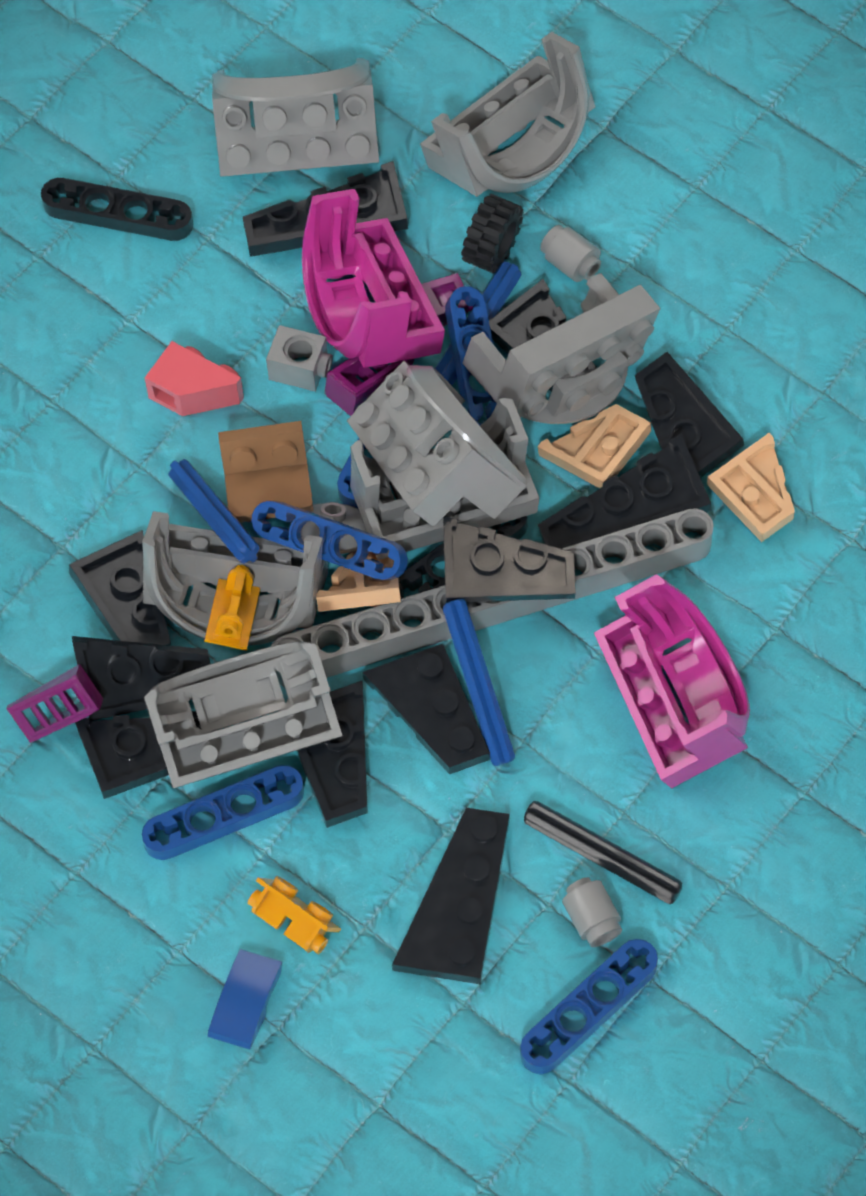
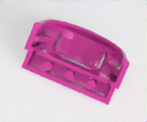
(402, 318)
(699, 671)

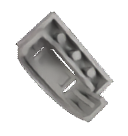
(536, 90)
(295, 121)
(609, 329)
(404, 423)
(398, 523)
(193, 556)
(236, 693)

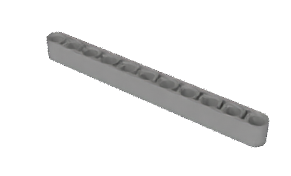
(428, 606)

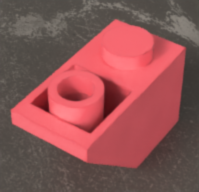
(191, 383)

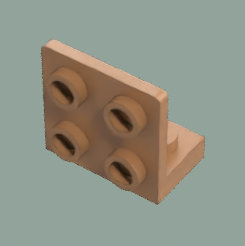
(265, 466)

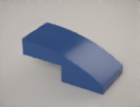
(244, 999)

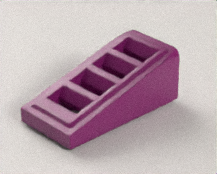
(350, 392)
(83, 688)

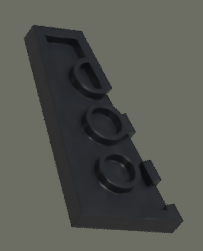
(283, 224)
(651, 490)
(457, 911)

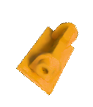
(233, 610)
(308, 921)

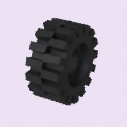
(492, 233)

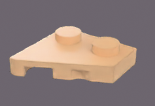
(598, 446)
(755, 489)
(358, 590)

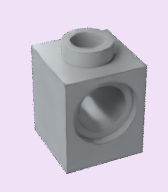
(292, 344)

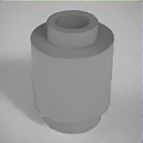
(571, 253)
(592, 911)

